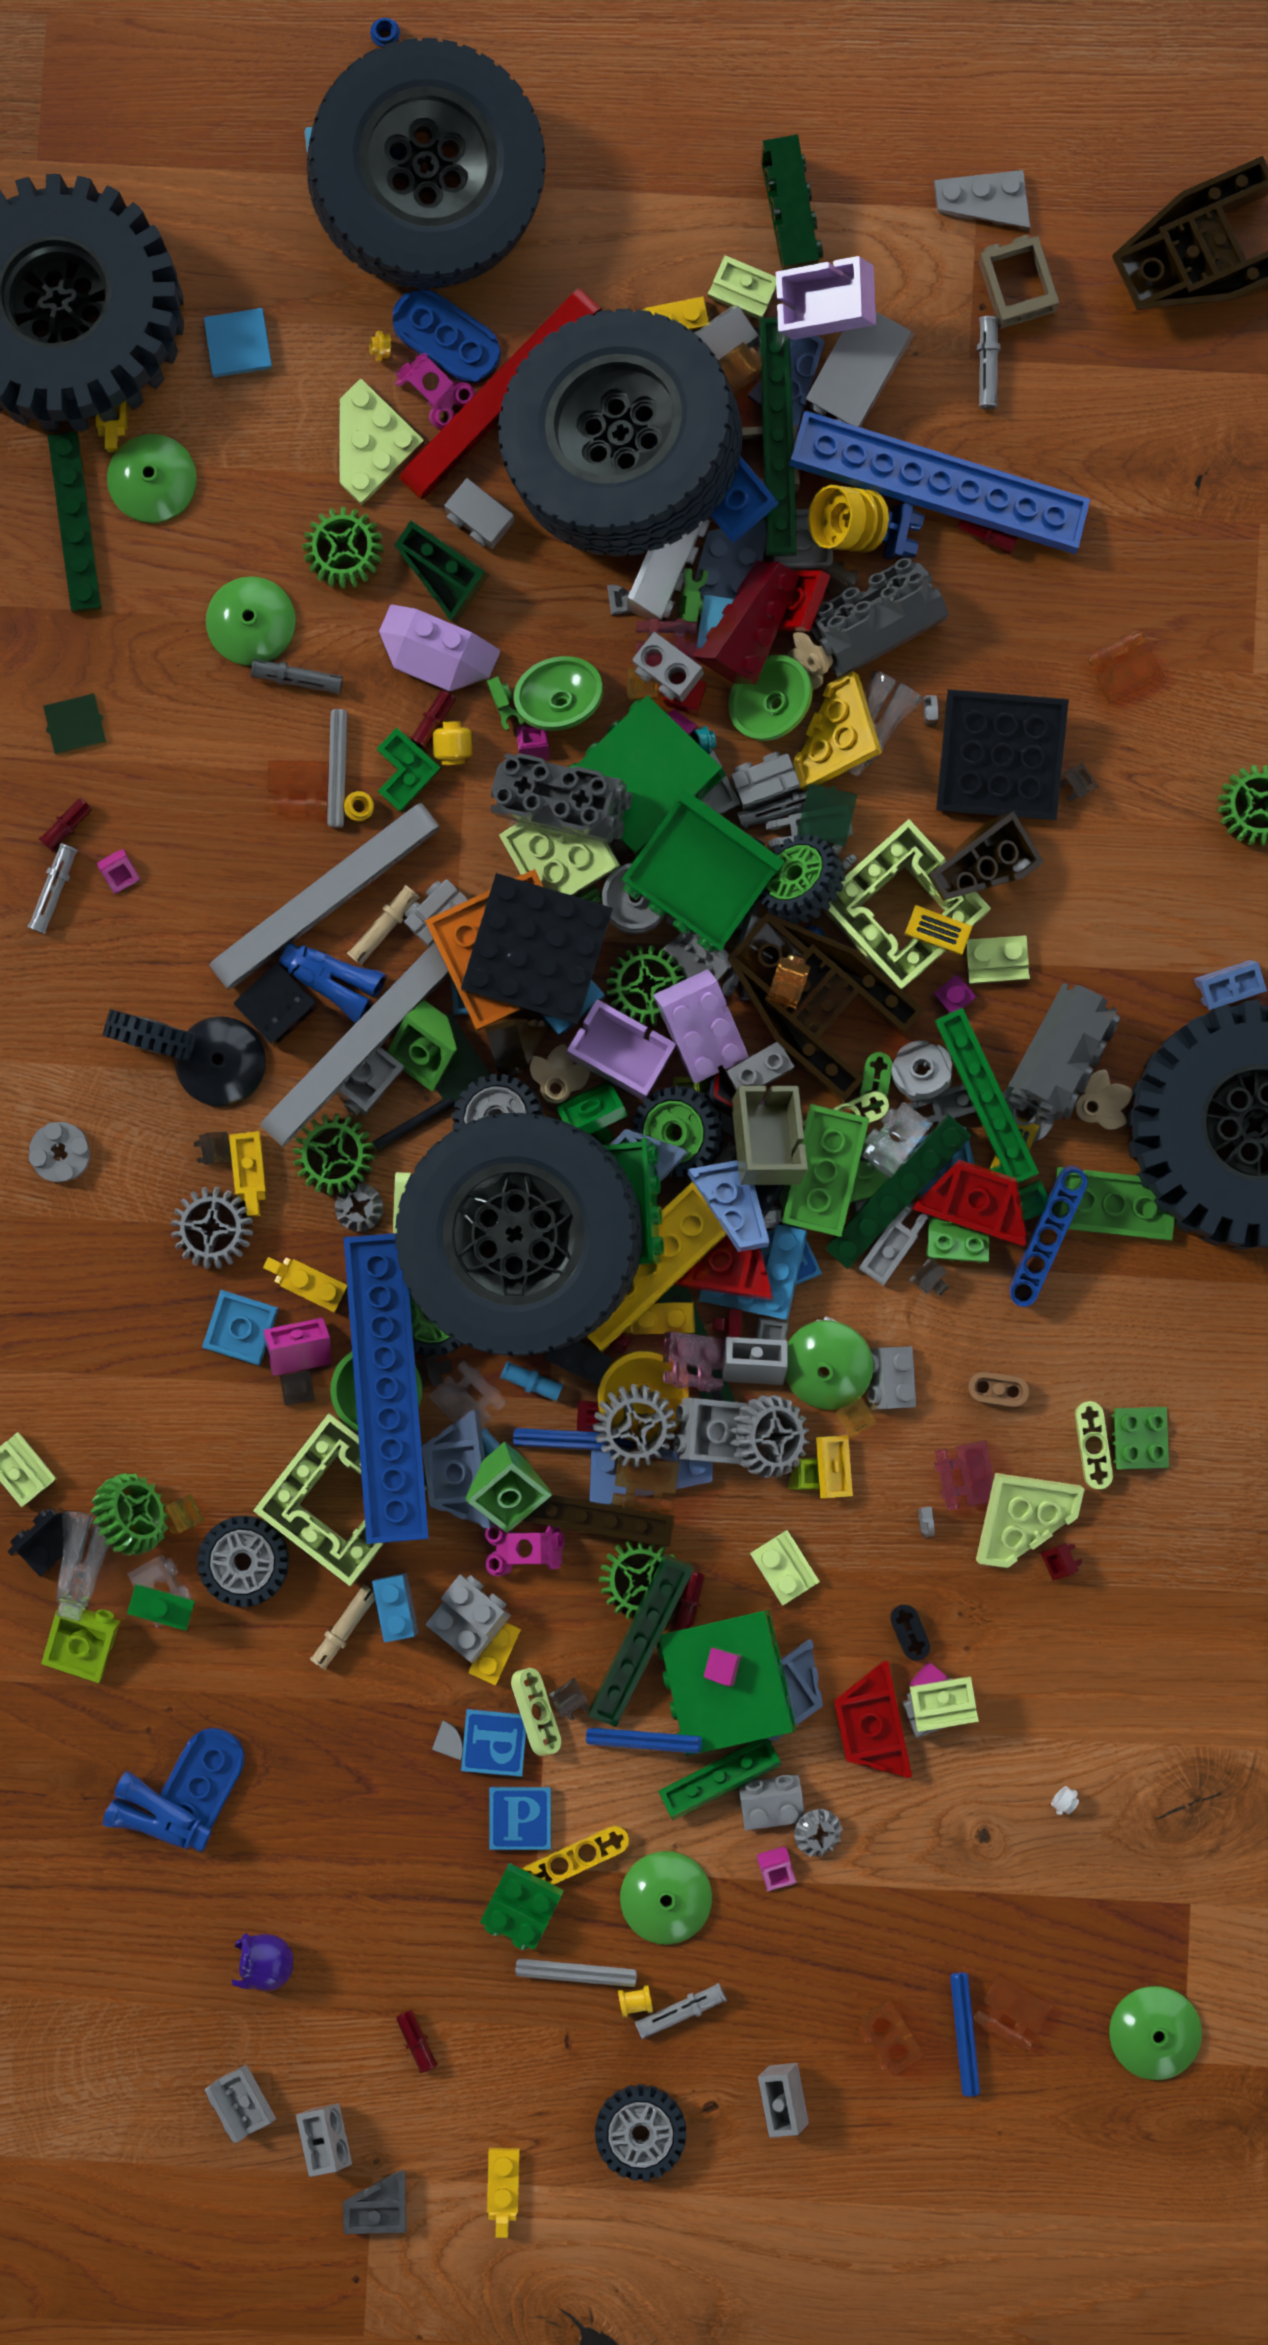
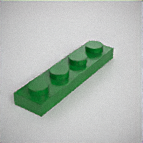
(719, 1778)

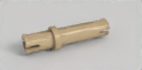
(383, 925)
(343, 1628)

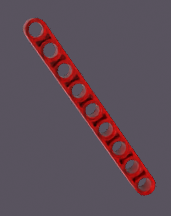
(484, 408)

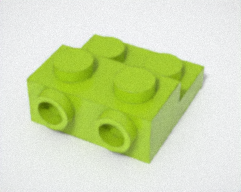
(81, 1645)

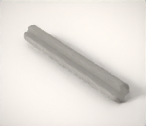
(337, 768)
(576, 1972)

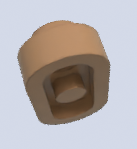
(997, 1389)

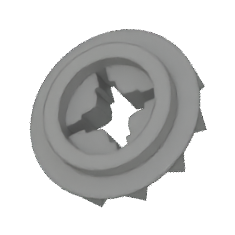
(355, 1221)
(808, 1826)

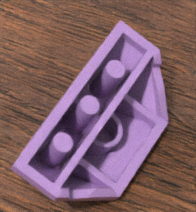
(436, 649)

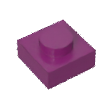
(954, 994)

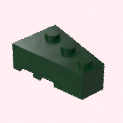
(443, 571)

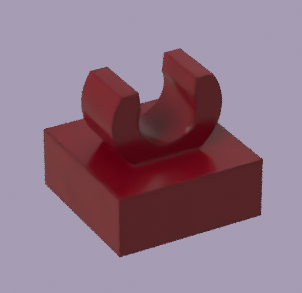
(732, 1324)
(586, 1416)
(1060, 1561)

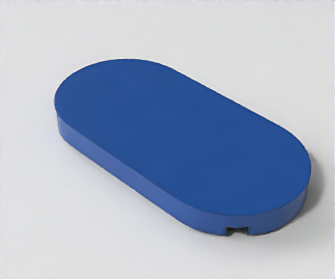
(447, 335)
(205, 1774)

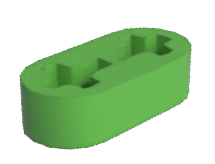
(883, 1081)

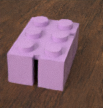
(826, 298)
(701, 1026)
(618, 1050)

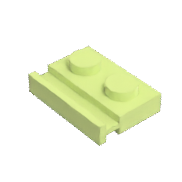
(743, 286)
(997, 959)
(23, 1470)
(784, 1567)
(943, 1704)

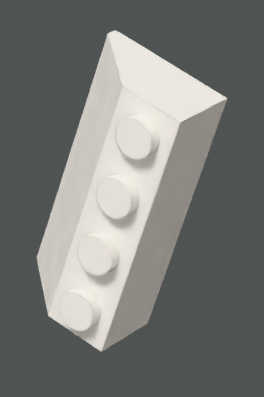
(662, 575)

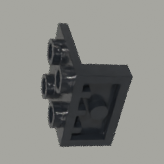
(275, 1005)
(43, 1543)

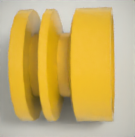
(848, 518)

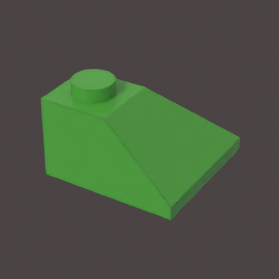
(424, 1044)
(506, 1488)

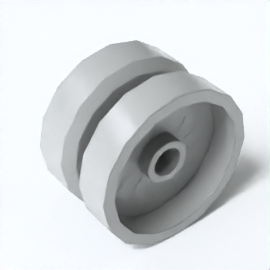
(626, 915)

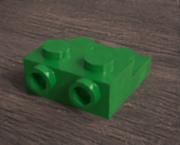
(521, 1907)

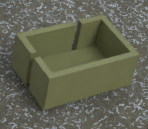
(769, 1135)

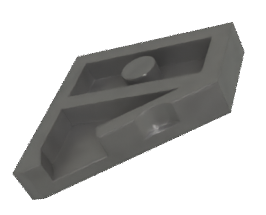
(377, 2207)

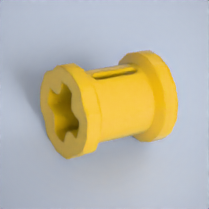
(635, 2001)

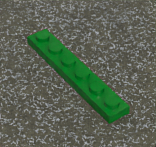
(986, 1095)

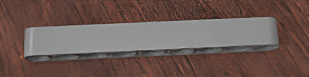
(324, 896)
(355, 1047)

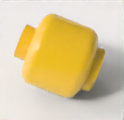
(452, 743)

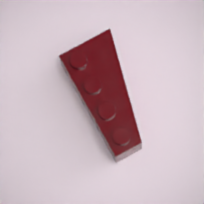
(749, 624)

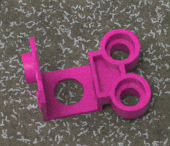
(440, 398)
(545, 1549)

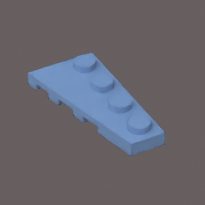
(604, 1473)

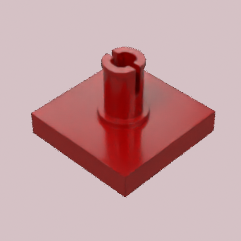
(805, 601)

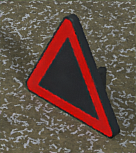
(721, 1090)

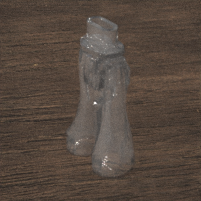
(901, 705)
(79, 1579)

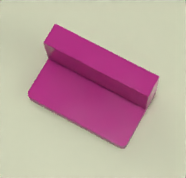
(298, 1346)

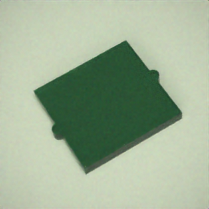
(74, 723)
(827, 814)

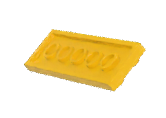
(688, 1235)

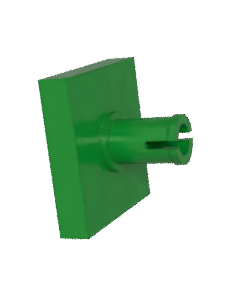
(594, 1111)

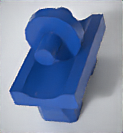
(896, 540)

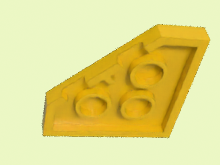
(837, 735)

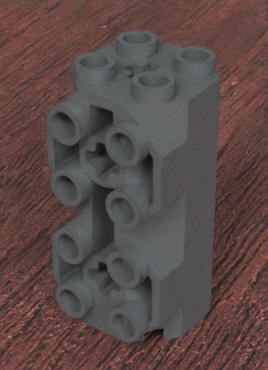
(872, 623)
(560, 797)
(1062, 1054)

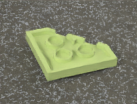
(371, 442)
(560, 859)
(1023, 1516)

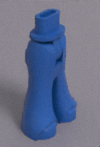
(317, 971)
(170, 1821)

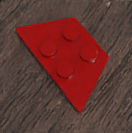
(977, 1201)
(730, 1272)
(872, 1723)

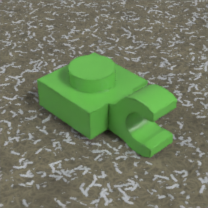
(690, 601)
(501, 695)

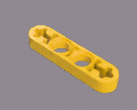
(571, 1855)

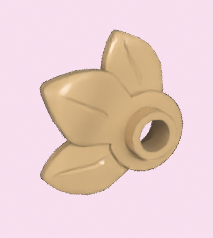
(811, 657)
(558, 1070)
(1108, 1101)

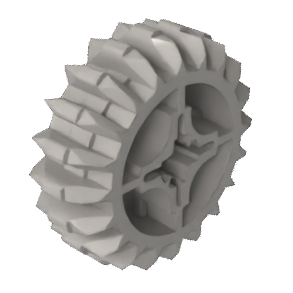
(210, 1242)
(621, 1429)
(781, 1449)

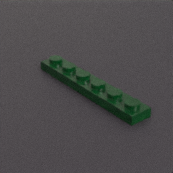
(74, 522)
(898, 1191)
(640, 1640)

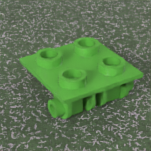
(956, 1242)
(1141, 1438)

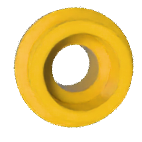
(380, 346)
(365, 800)

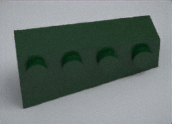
(789, 202)

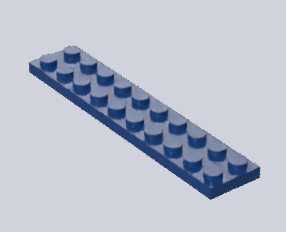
(939, 482)
(385, 1391)

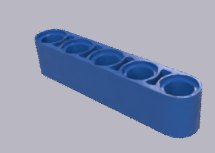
(1047, 1251)

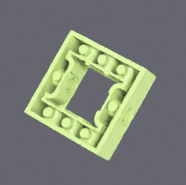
(902, 849)
(283, 1508)

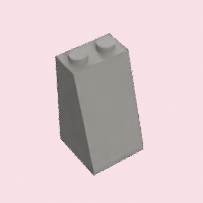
(859, 370)

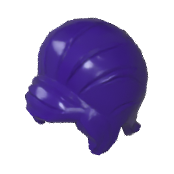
(264, 1962)

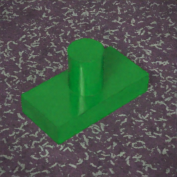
(161, 1607)

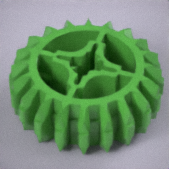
(350, 536)
(1239, 823)
(632, 989)
(339, 1140)
(129, 1514)
(624, 1601)

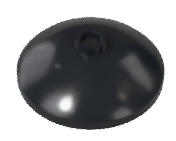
(238, 1073)

